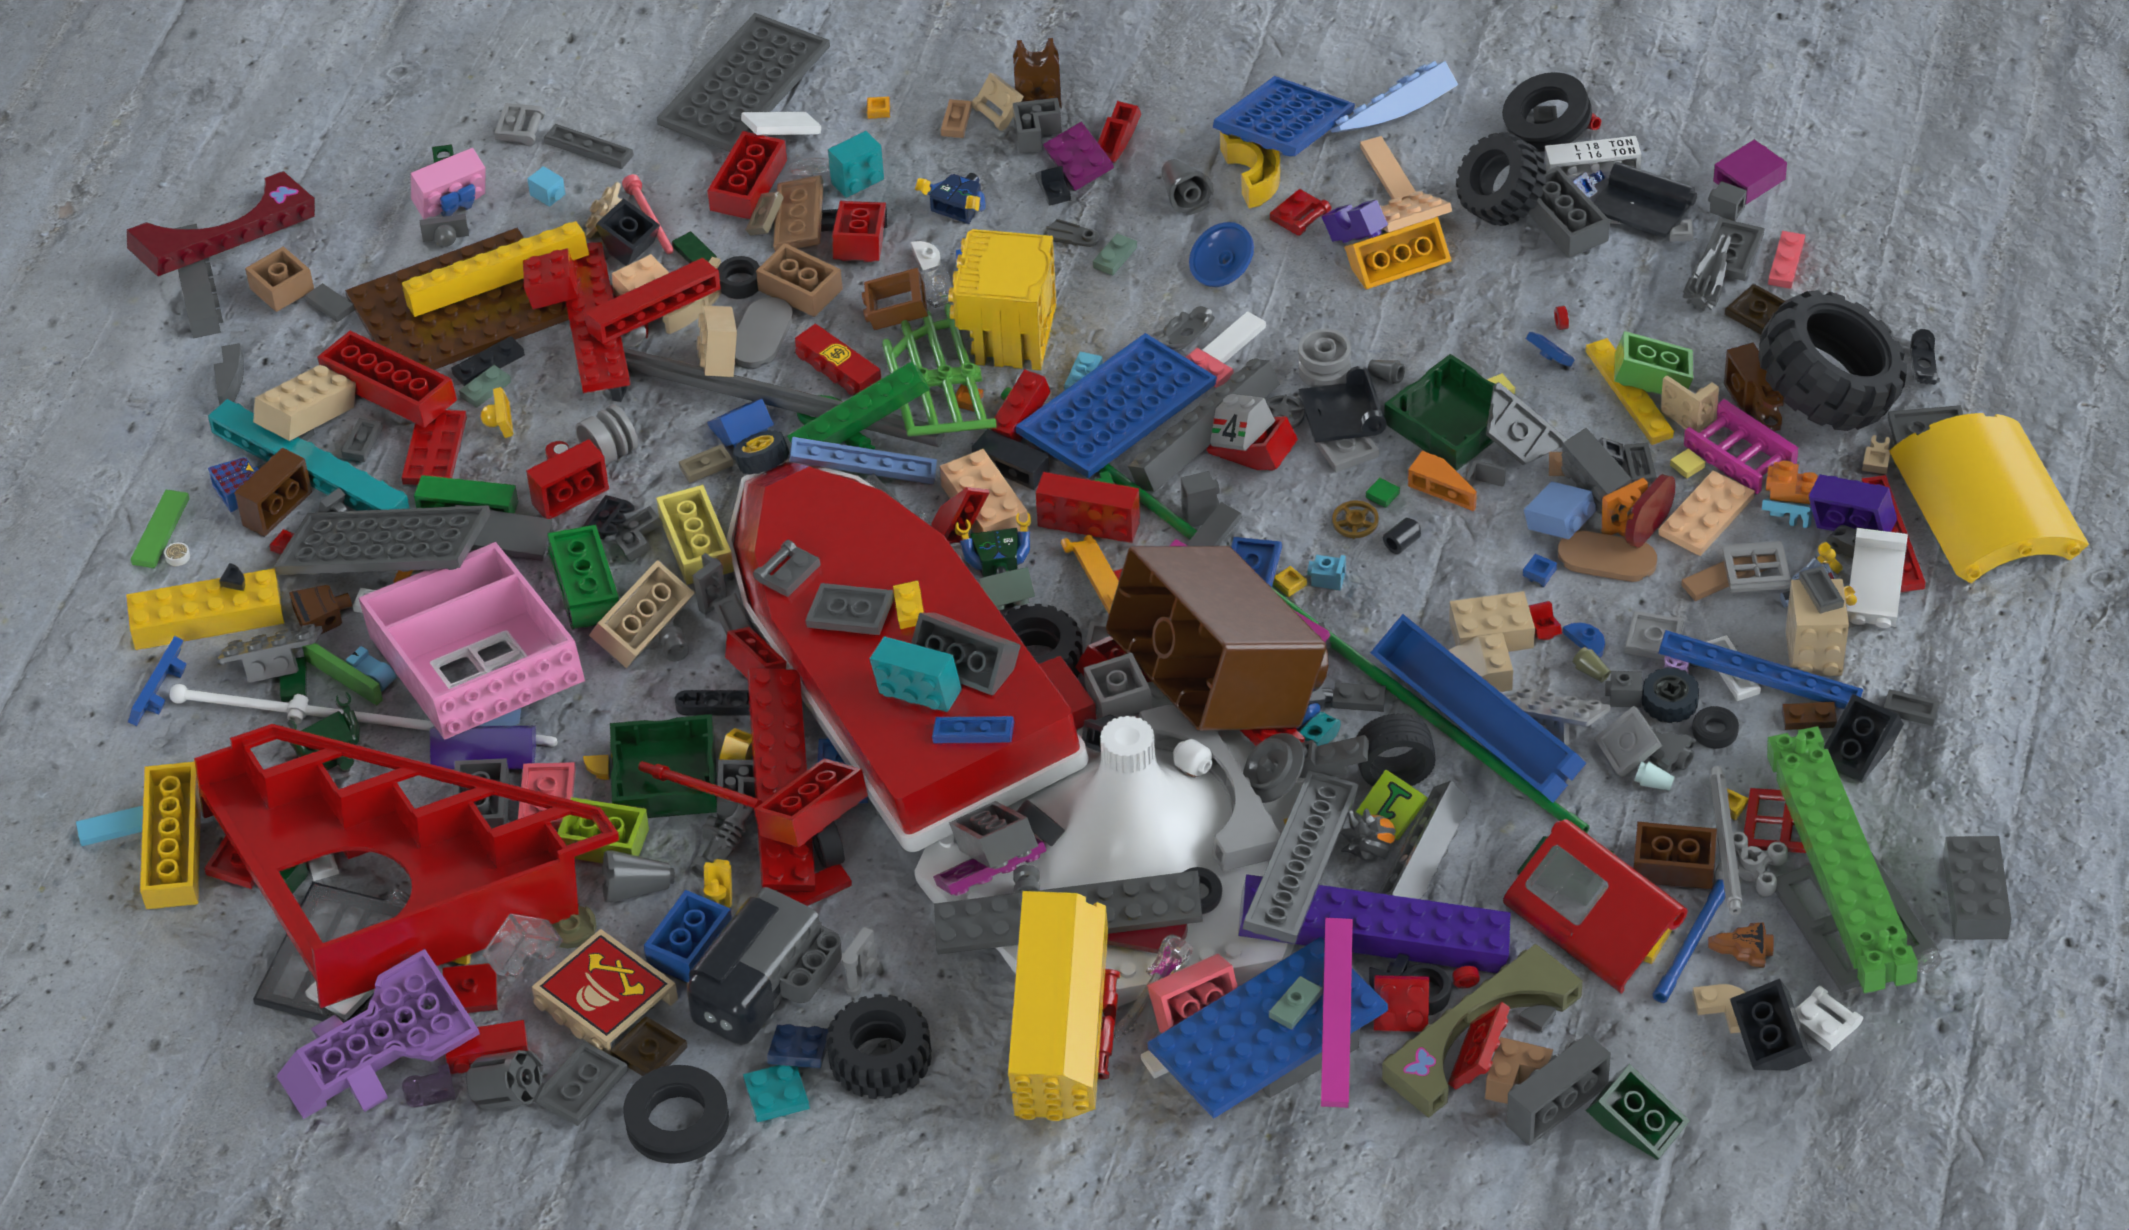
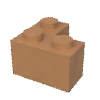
(1512, 1066)

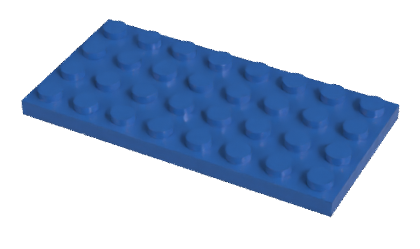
(1116, 405)
(1235, 1046)

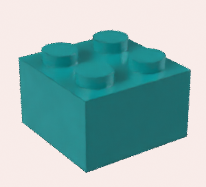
(856, 164)

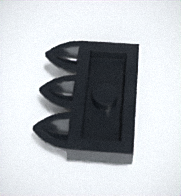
(608, 514)

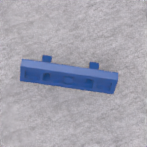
(167, 665)

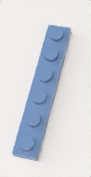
(863, 460)

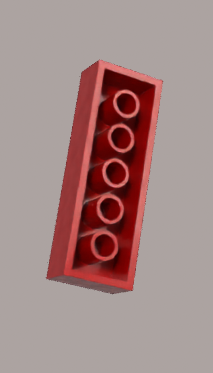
(390, 378)

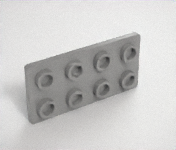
(1558, 712)

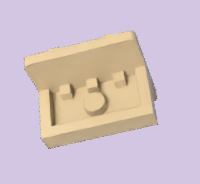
(601, 207)

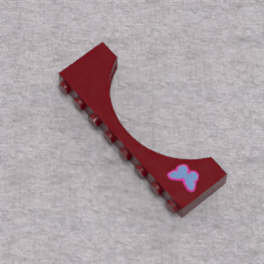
(170, 249)

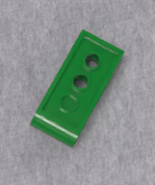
(582, 575)

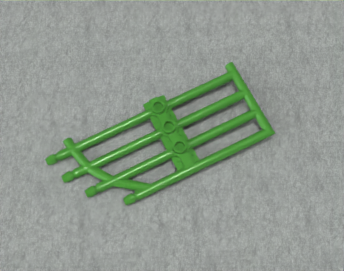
(942, 377)

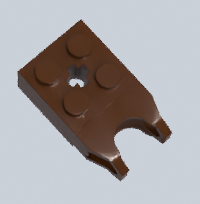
(1037, 72)
(1748, 385)

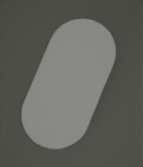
(762, 331)

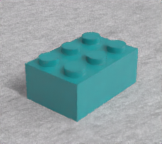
(915, 674)

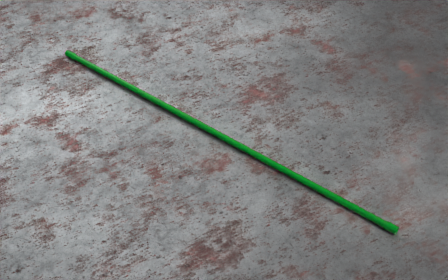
(1373, 671)

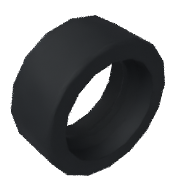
(736, 265)
(1041, 823)
(829, 846)
(1436, 976)

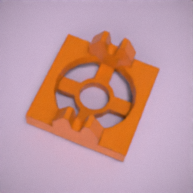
(1610, 504)

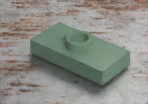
(1295, 1002)

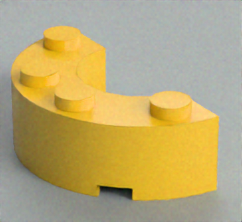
(1264, 176)

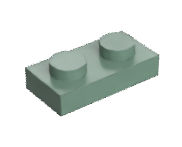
(1115, 254)
(482, 387)

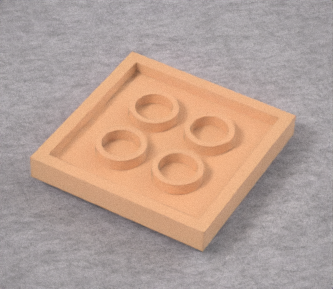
(1413, 210)

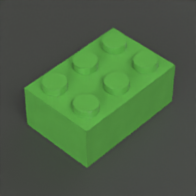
(1646, 361)

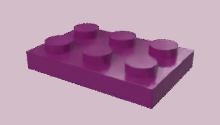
(1079, 155)

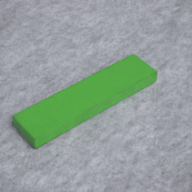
(160, 528)
(343, 672)

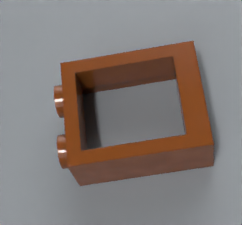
(890, 286)

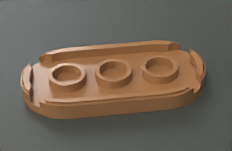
(1607, 556)

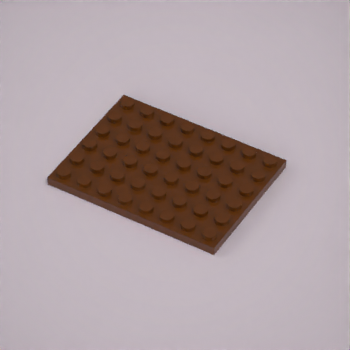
(455, 329)

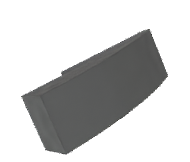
(229, 373)

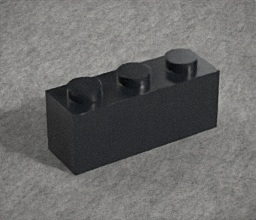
(1014, 458)

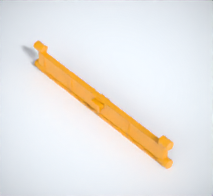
(1095, 567)

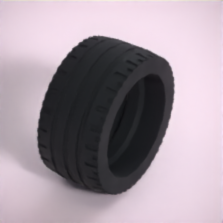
(1398, 731)

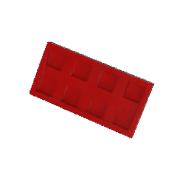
(435, 447)

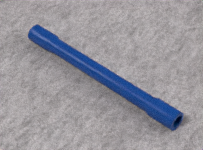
(1669, 980)

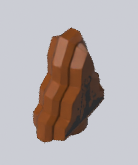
(1745, 944)

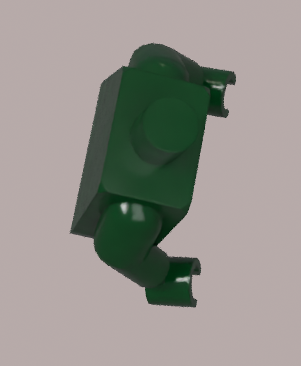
(336, 726)

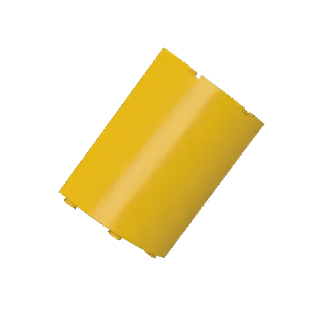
(1986, 493)

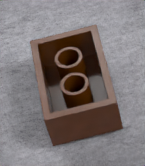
(273, 492)
(1675, 854)

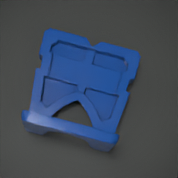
(462, 198)

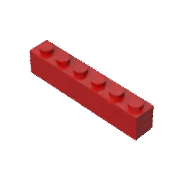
(652, 300)

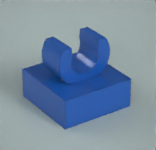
(1539, 569)

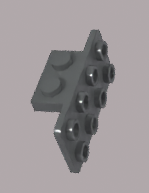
(271, 655)

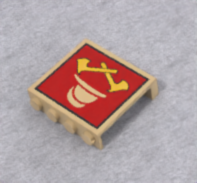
(601, 990)

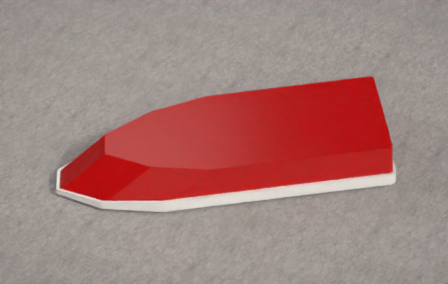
(878, 544)

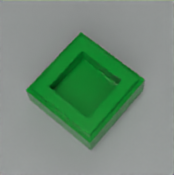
(1382, 492)

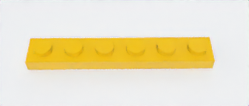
(1634, 399)

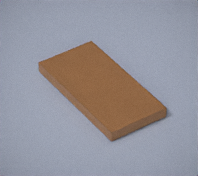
(799, 213)

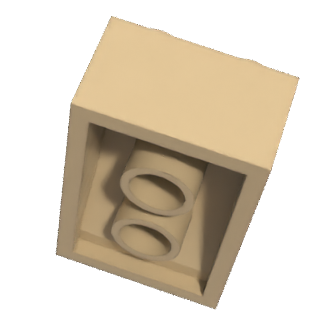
(1488, 658)

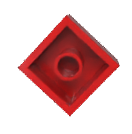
(550, 278)

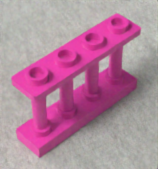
(1744, 428)

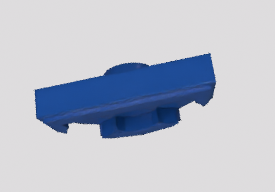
(1585, 636)

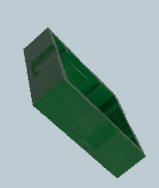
(1444, 412)
(679, 743)

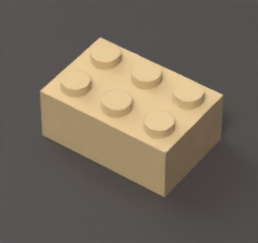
(717, 341)
(1493, 615)

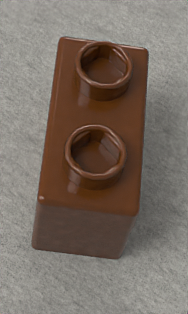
(1216, 638)

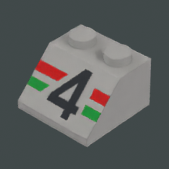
(1240, 421)

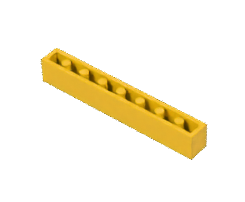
(488, 269)

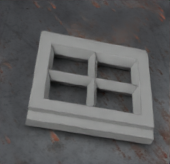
(1752, 550)

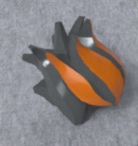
(1368, 835)

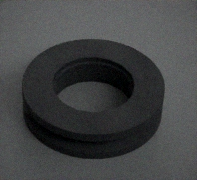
(1542, 89)
(683, 1144)

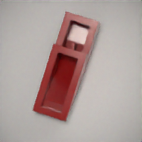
(1119, 129)

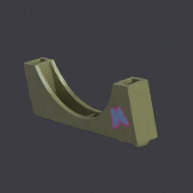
(1526, 982)

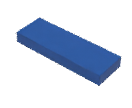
(973, 729)

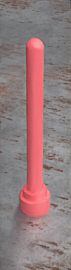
(633, 186)

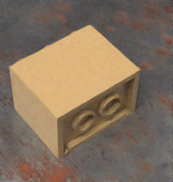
(1814, 639)

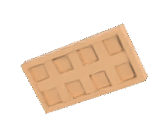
(1706, 513)

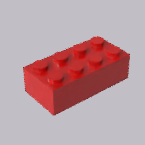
(747, 174)
(1087, 507)
(811, 802)

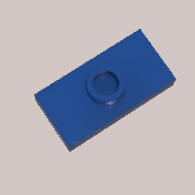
(1549, 349)

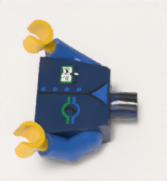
(955, 196)

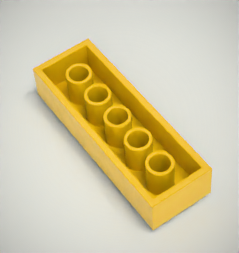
(203, 610)
(170, 836)

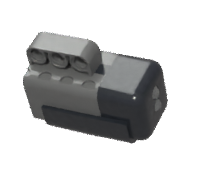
(758, 959)

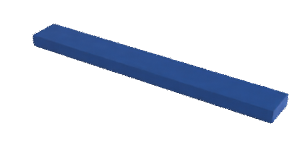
(1757, 669)

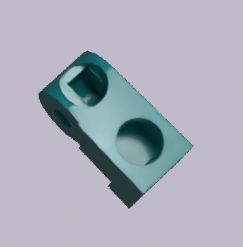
(1321, 729)

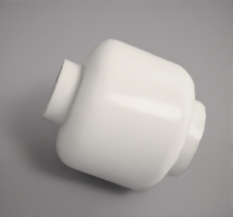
(1192, 758)

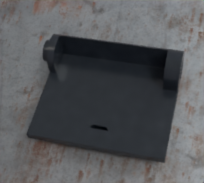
(1345, 408)

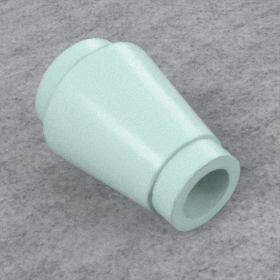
(1653, 776)

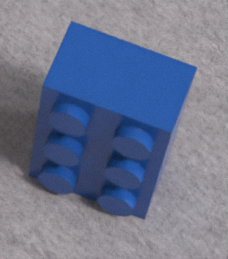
(685, 934)

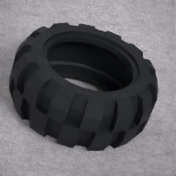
(1813, 382)

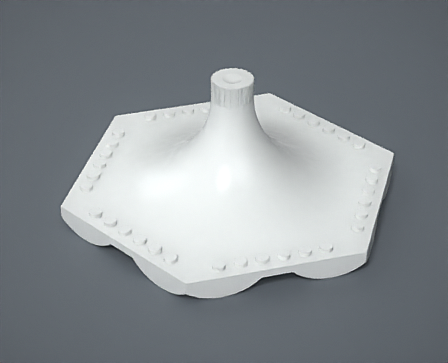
(1131, 820)

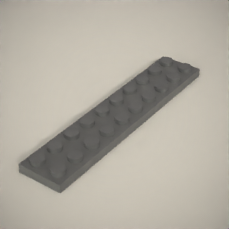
(1300, 857)
(1128, 903)

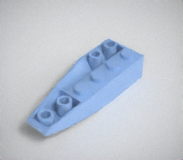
(1402, 98)

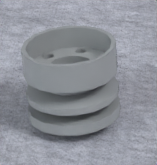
(609, 432)

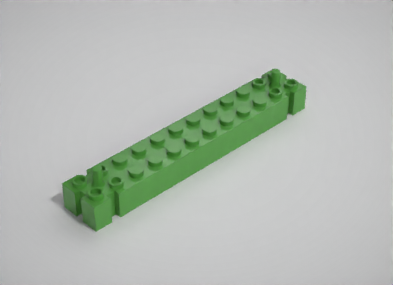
(1842, 860)

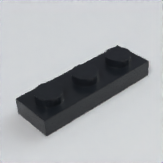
(498, 355)

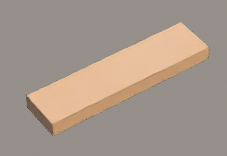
(1387, 168)

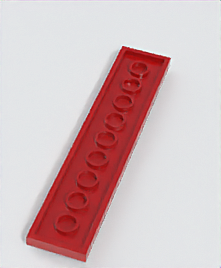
(598, 364)
(777, 761)

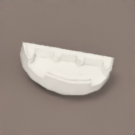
(925, 254)

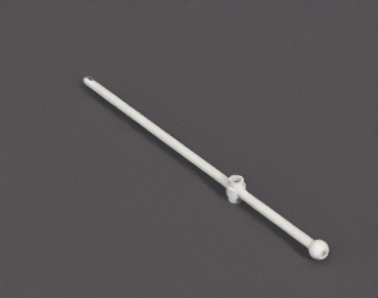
(299, 708)

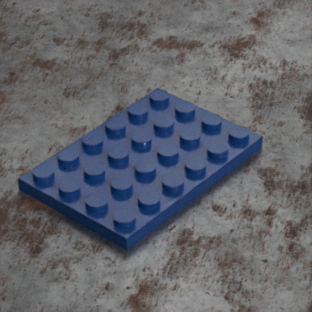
(1283, 116)

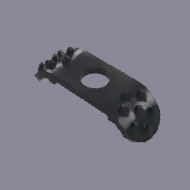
(1922, 348)

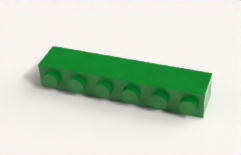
(866, 407)

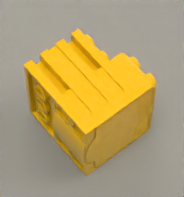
(1005, 296)

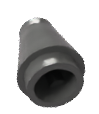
(1388, 370)

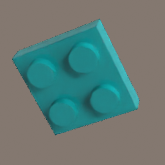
(776, 1092)

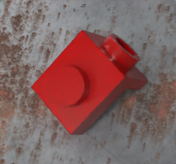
(1544, 621)

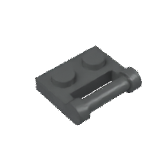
(792, 573)

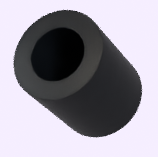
(1402, 535)

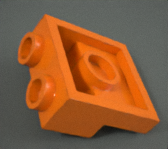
(1787, 484)

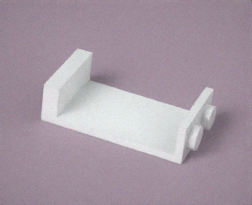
(1877, 577)

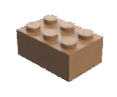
(799, 279)

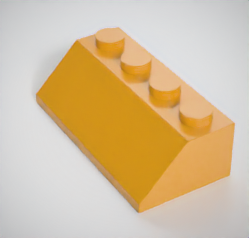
(1398, 253)

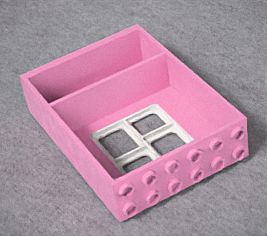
(455, 615)

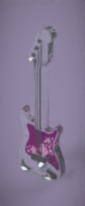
(1171, 955)

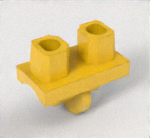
(718, 882)

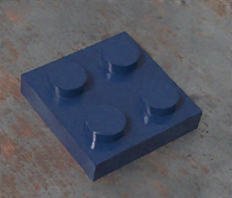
(798, 1046)

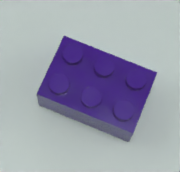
(1851, 504)

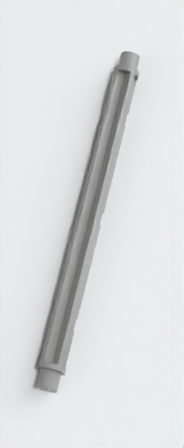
(1726, 841)

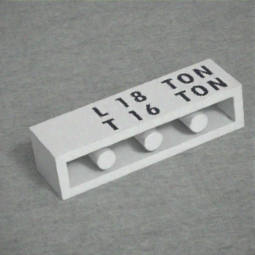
(1593, 155)

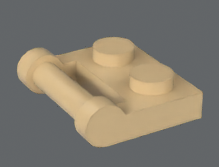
(1002, 96)

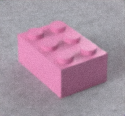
(444, 178)

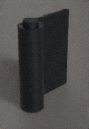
(1644, 199)

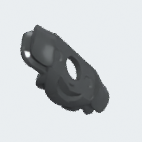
(1196, 321)

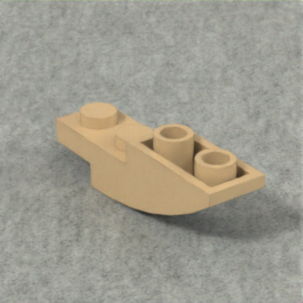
(686, 315)

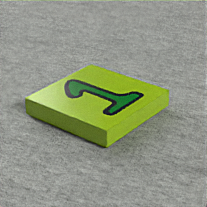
(1394, 801)

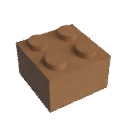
(279, 279)

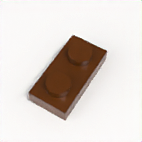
(1809, 715)

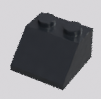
(627, 232)

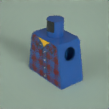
(228, 477)

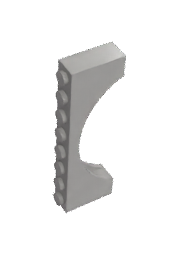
(1250, 832)

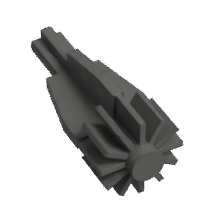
(1708, 276)

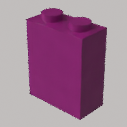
(1751, 169)

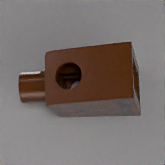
(319, 607)

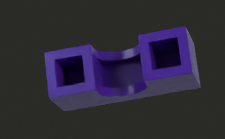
(1358, 222)

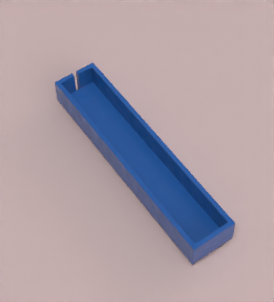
(1478, 708)

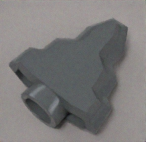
(1675, 751)

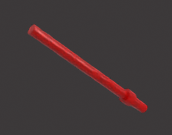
(663, 773)

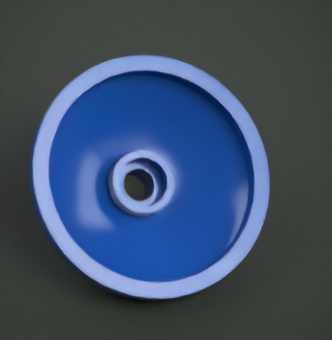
(1215, 248)

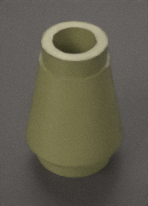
(1590, 664)

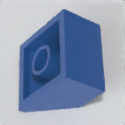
(741, 423)

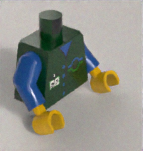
(995, 550)

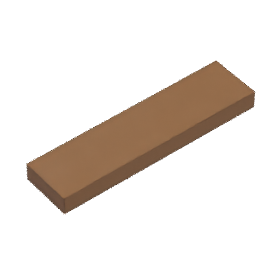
(1715, 578)

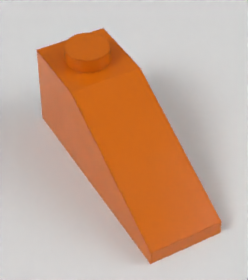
(1441, 480)

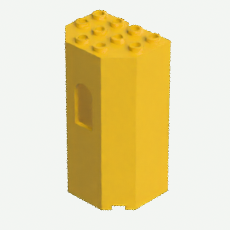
(1057, 1005)

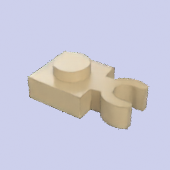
(1877, 456)

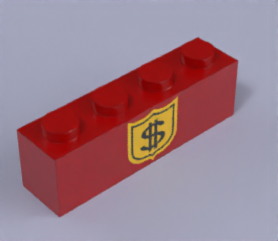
(836, 360)

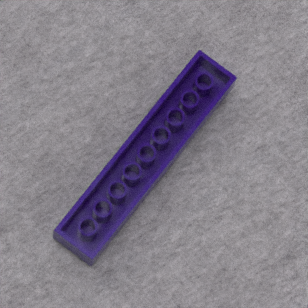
(1404, 925)

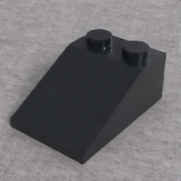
(1862, 737)

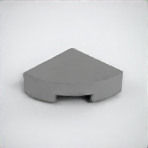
(1682, 232)

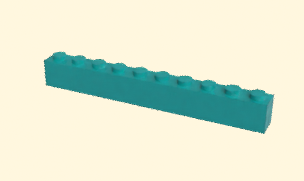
(325, 471)

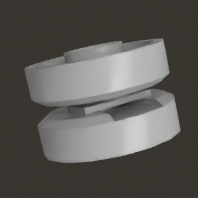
(1324, 357)

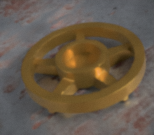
(1355, 519)

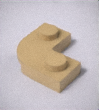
(1717, 1000)

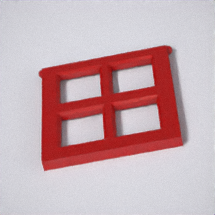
(1752, 818)

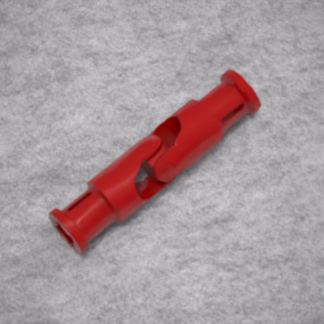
(1109, 1010)

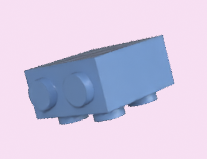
(1560, 510)

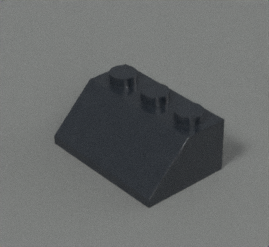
(1771, 1028)

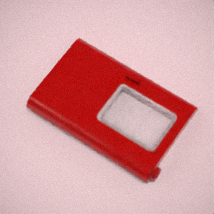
(1596, 896)

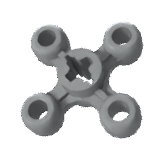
(1753, 863)

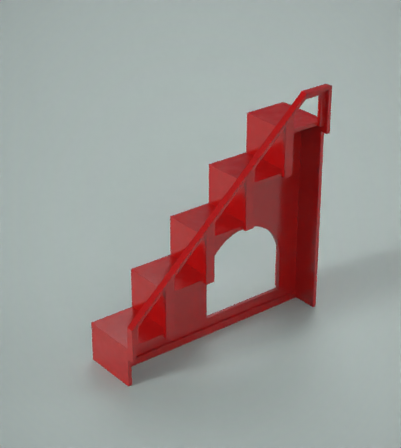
(459, 867)

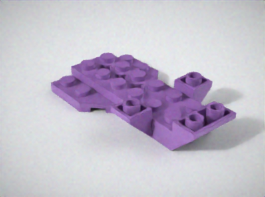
(353, 1051)

